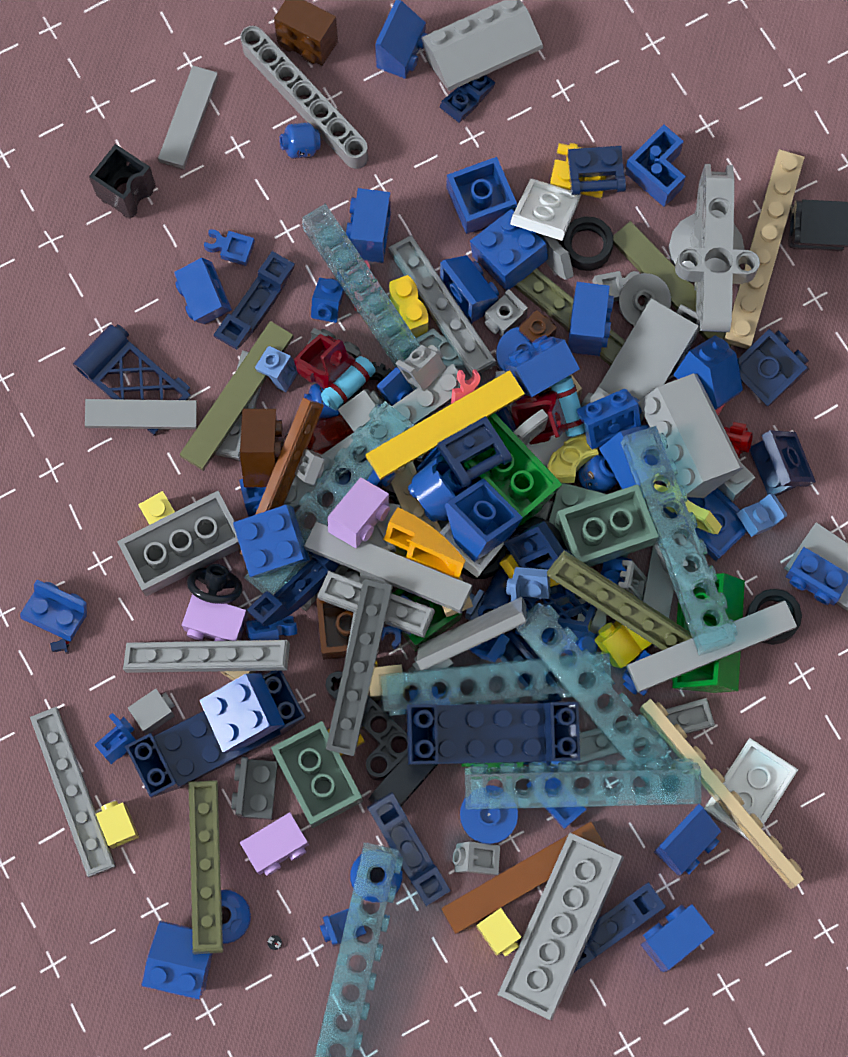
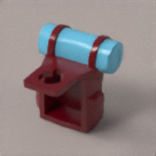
(333, 369)
(558, 404)

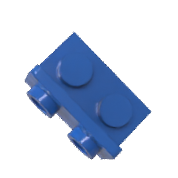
(608, 417)
(818, 577)
(55, 610)

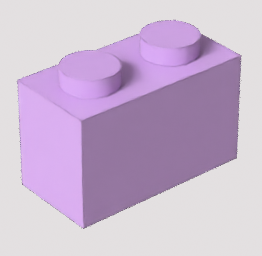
(358, 513)
(214, 621)
(275, 844)

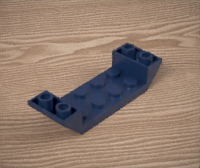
(493, 733)
(192, 749)

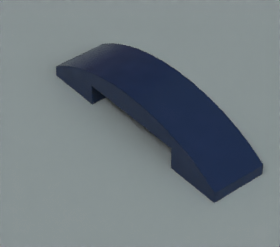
(256, 302)
(295, 593)
(401, 835)
(621, 921)

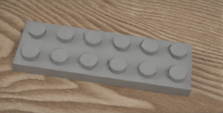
(560, 926)

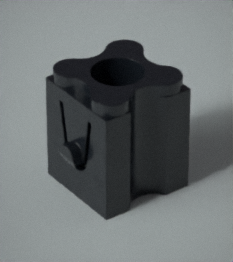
(121, 168)
(818, 225)

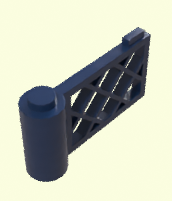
(108, 352)
(497, 597)

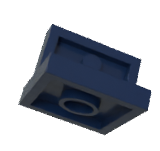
(781, 462)

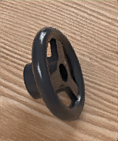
(216, 578)

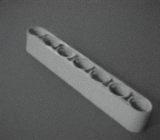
(299, 86)

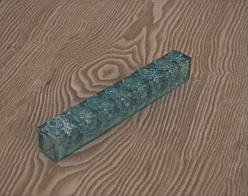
(360, 284)
(345, 459)
(704, 637)
(394, 683)
(601, 683)
(685, 791)
(337, 1004)

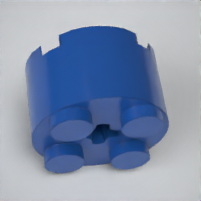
(435, 487)

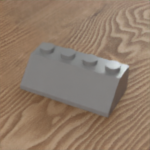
(481, 43)
(692, 434)
(180, 543)

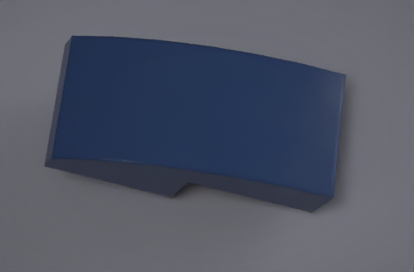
(467, 97)

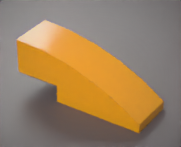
(423, 543)

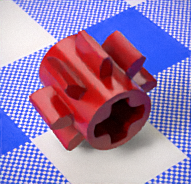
(739, 437)

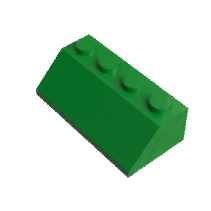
(524, 480)
(724, 673)

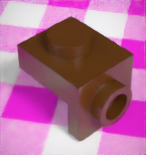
(538, 326)

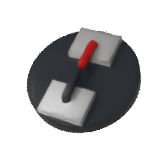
(274, 942)

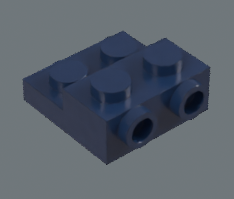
(771, 366)

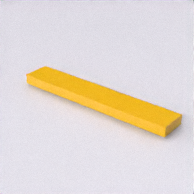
(446, 422)

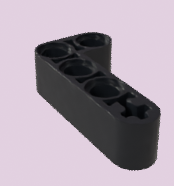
(383, 739)
(403, 781)

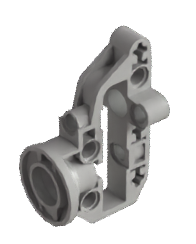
(710, 250)

